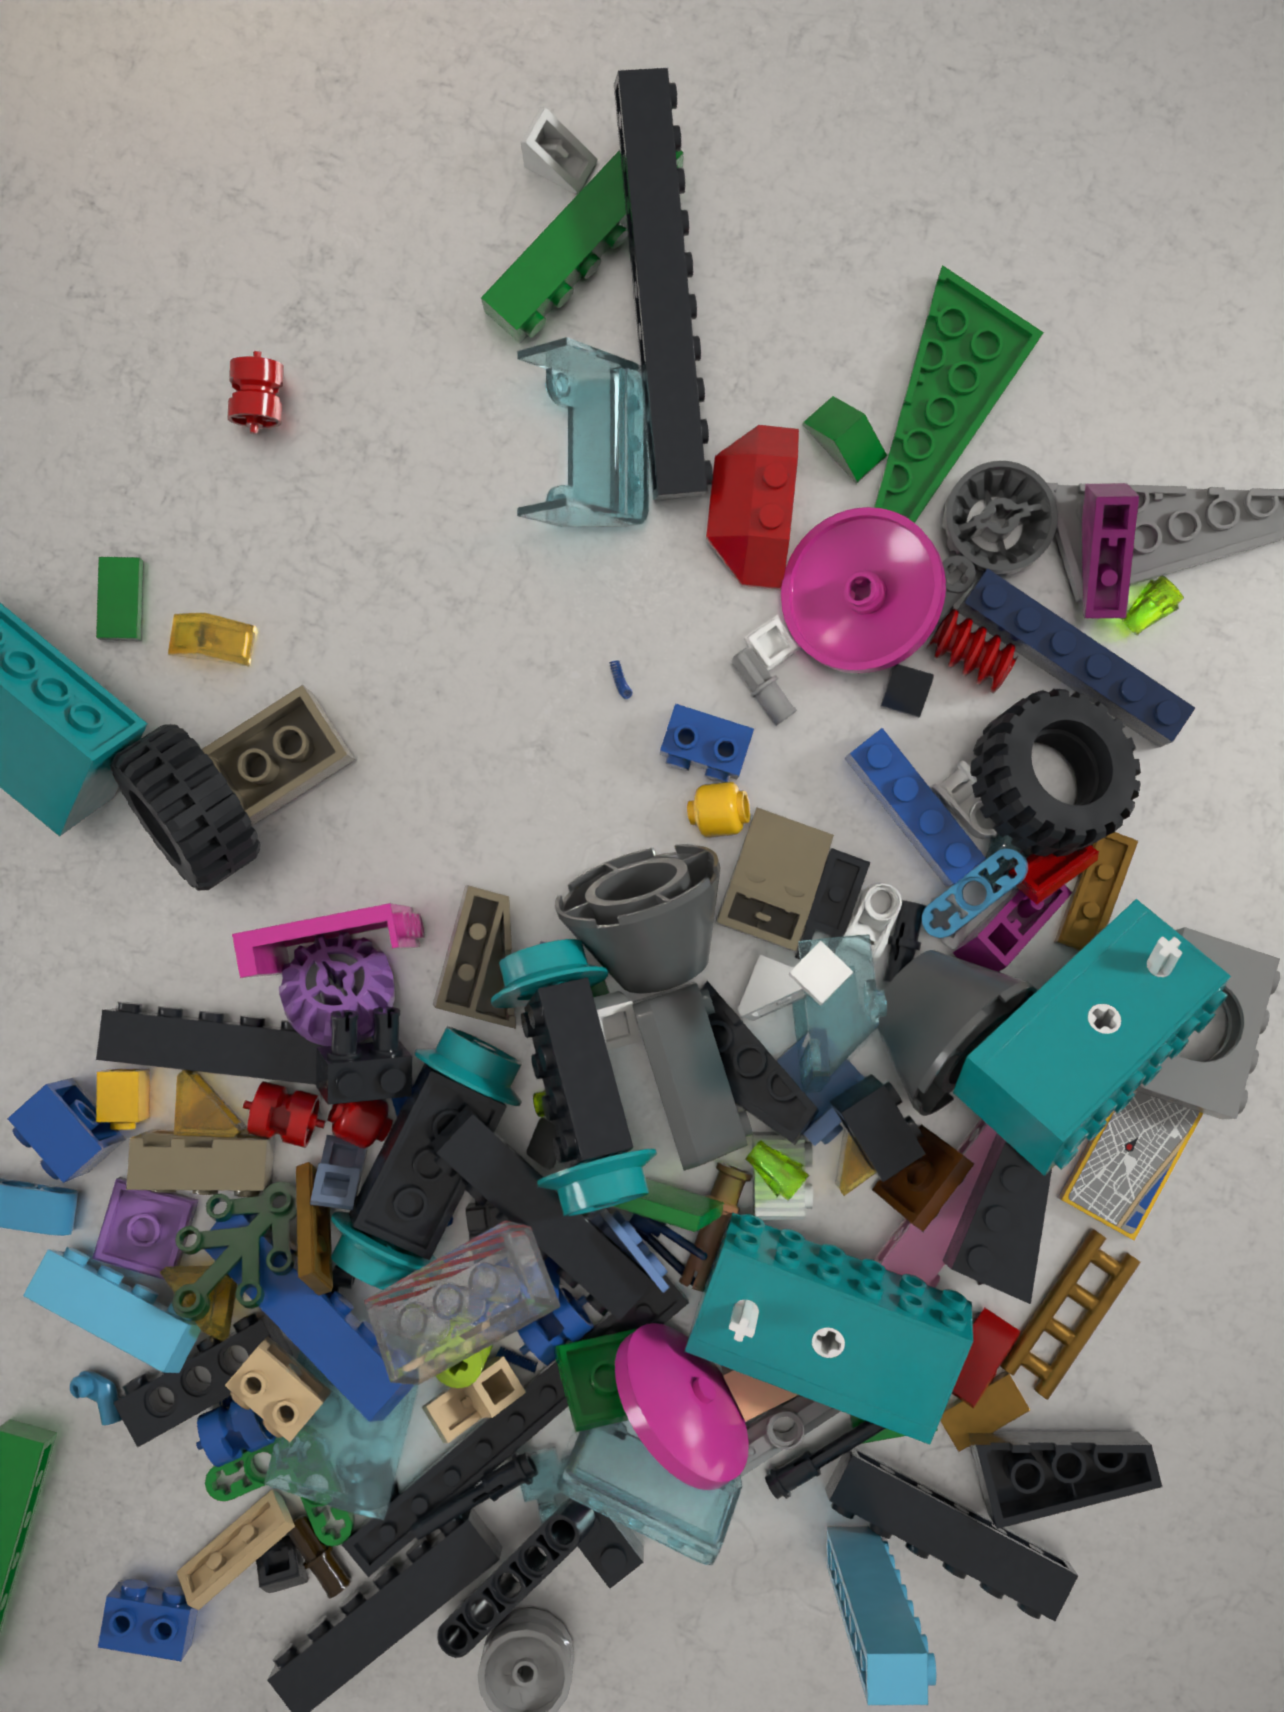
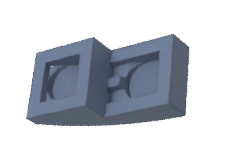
(338, 1174)

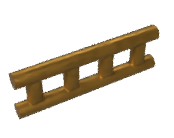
(1044, 1318)

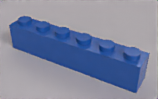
(322, 1330)

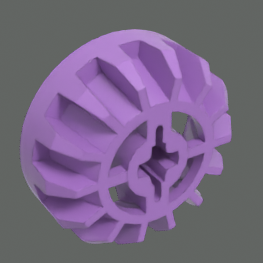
(313, 1018)

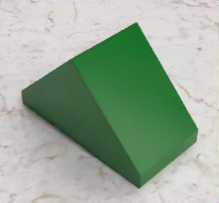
(846, 437)

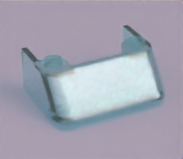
(604, 437)
(843, 1025)
(626, 1483)

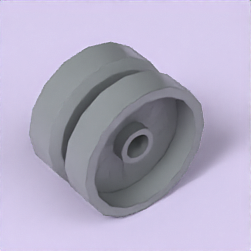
(526, 1663)

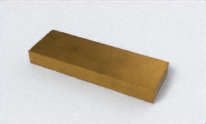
(1096, 892)
(313, 1234)

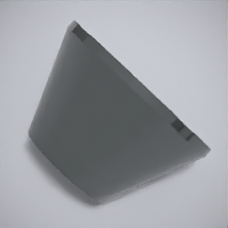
(646, 915)
(938, 1016)

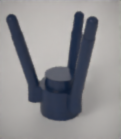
(648, 1227)

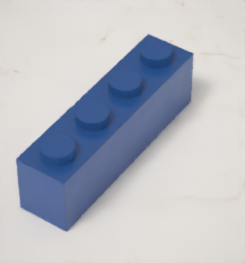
(915, 808)

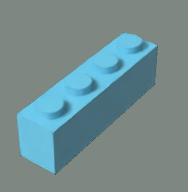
(112, 1309)

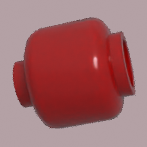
(361, 1122)

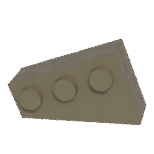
(473, 956)
(200, 1163)

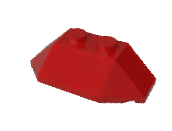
(754, 504)

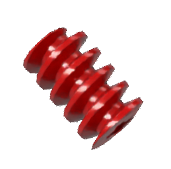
(973, 650)

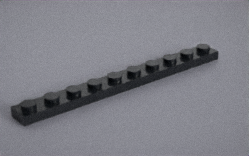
(492, 1441)

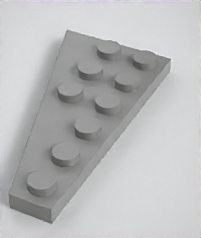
(1176, 527)

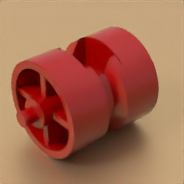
(255, 384)
(284, 1114)

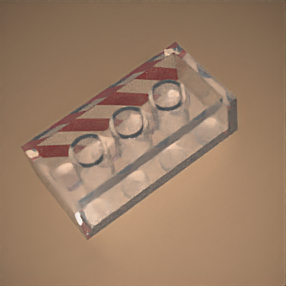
(461, 1303)

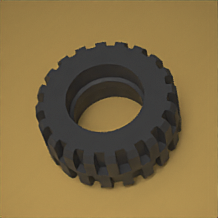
(1094, 749)
(186, 806)

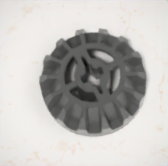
(1022, 500)

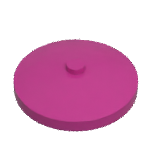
(863, 590)
(681, 1408)

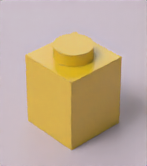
(123, 1097)

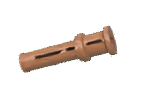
(726, 1189)

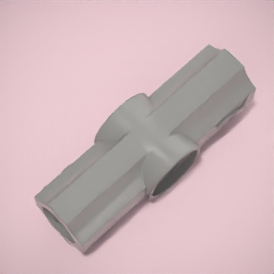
(766, 1442)

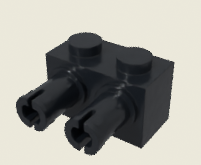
(364, 1070)

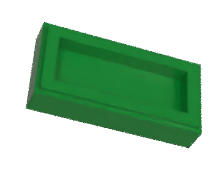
(119, 598)

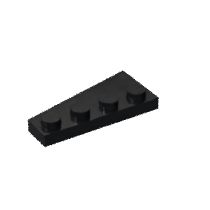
(756, 1077)

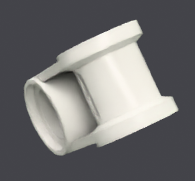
(962, 803)
(867, 921)

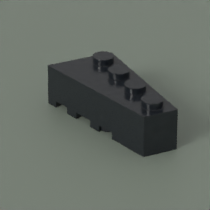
(1002, 1224)
(1059, 1471)

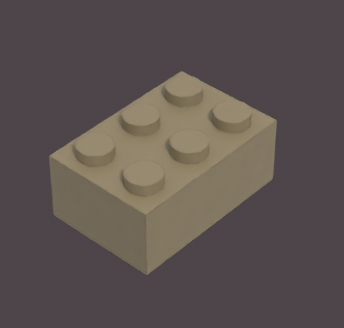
(279, 753)

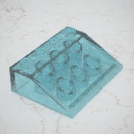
(342, 1455)

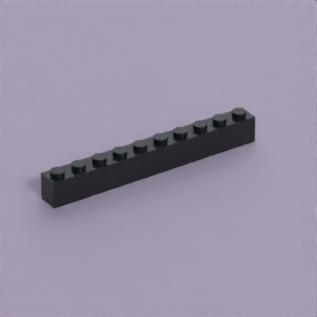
(661, 283)

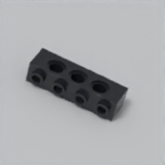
(150, 1417)

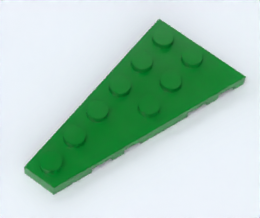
(958, 375)

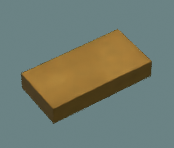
(995, 1409)

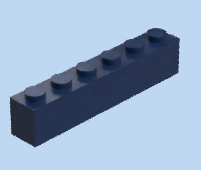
(1076, 659)

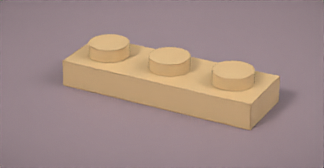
(235, 1549)

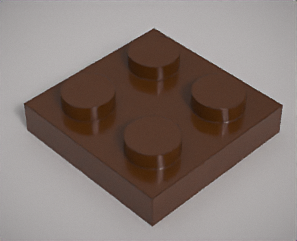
(926, 1183)

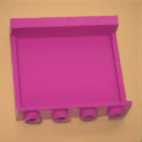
(265, 949)

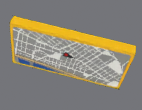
(1130, 1162)

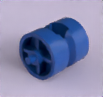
(557, 1327)
(229, 1431)

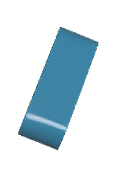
(37, 1207)

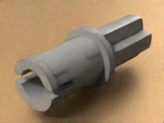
(763, 685)

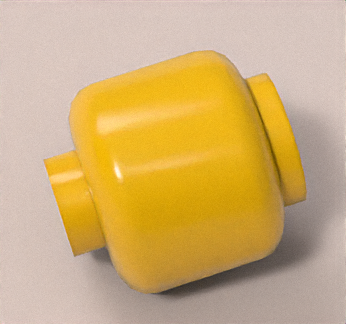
(719, 809)

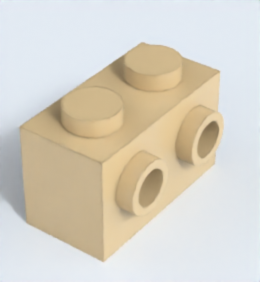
(277, 1389)

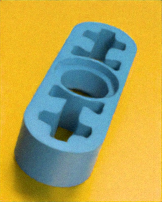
(956, 920)

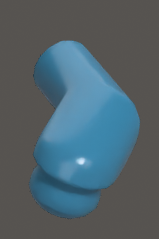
(100, 1390)

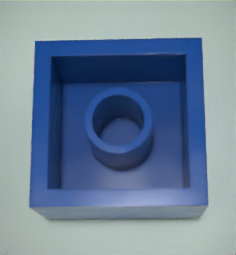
(64, 1130)

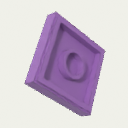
(143, 1229)

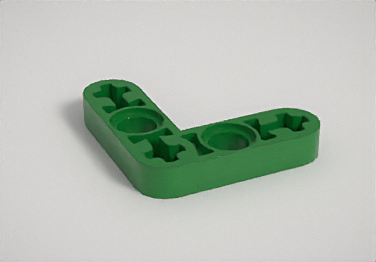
(241, 1486)

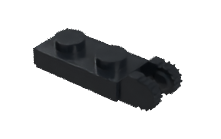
(835, 895)

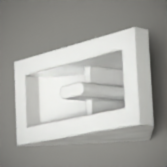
(556, 152)
(769, 989)

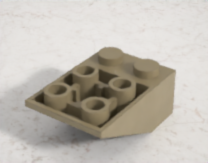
(775, 879)

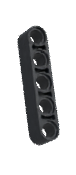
(504, 1590)

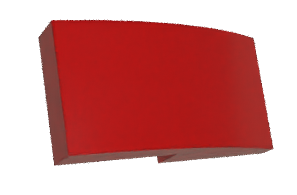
(990, 1346)

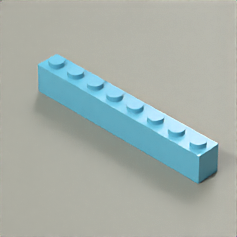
(879, 1619)

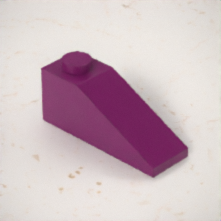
(1107, 548)
(1009, 929)

